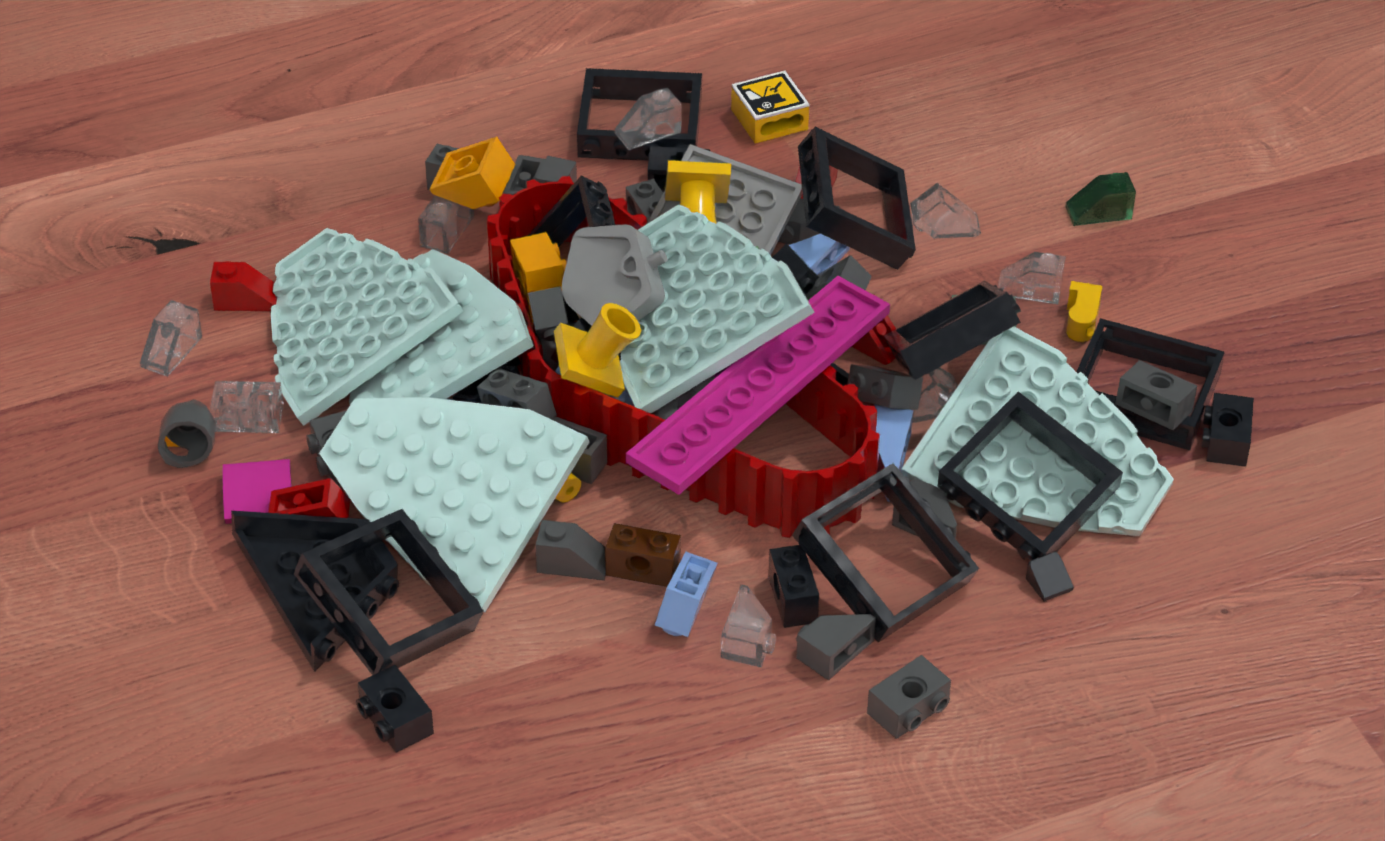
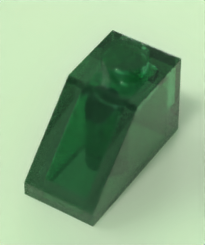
(1103, 200)

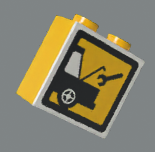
(770, 106)

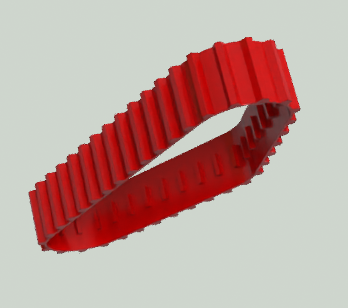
(737, 480)

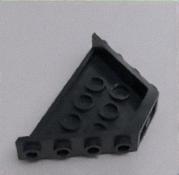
(274, 548)

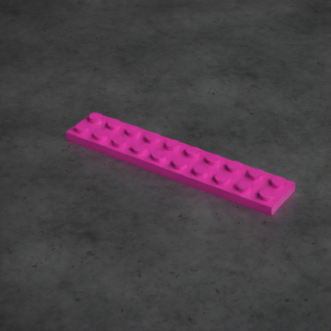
(755, 387)

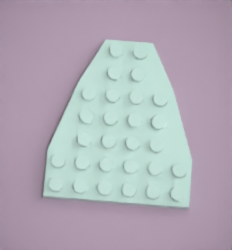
(716, 307)
(348, 315)
(461, 351)
(1021, 470)
(461, 471)

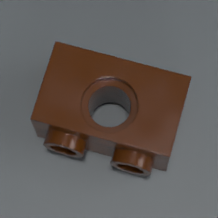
(642, 554)

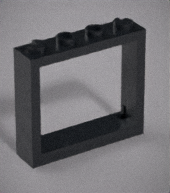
(632, 85)
(581, 200)
(888, 246)
(953, 328)
(1164, 352)
(1059, 440)
(848, 580)
(352, 621)

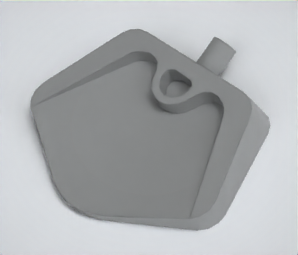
(612, 267)

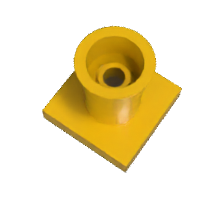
(698, 185)
(593, 355)

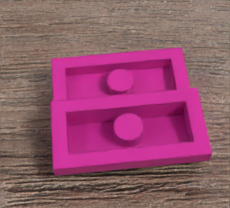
(250, 485)

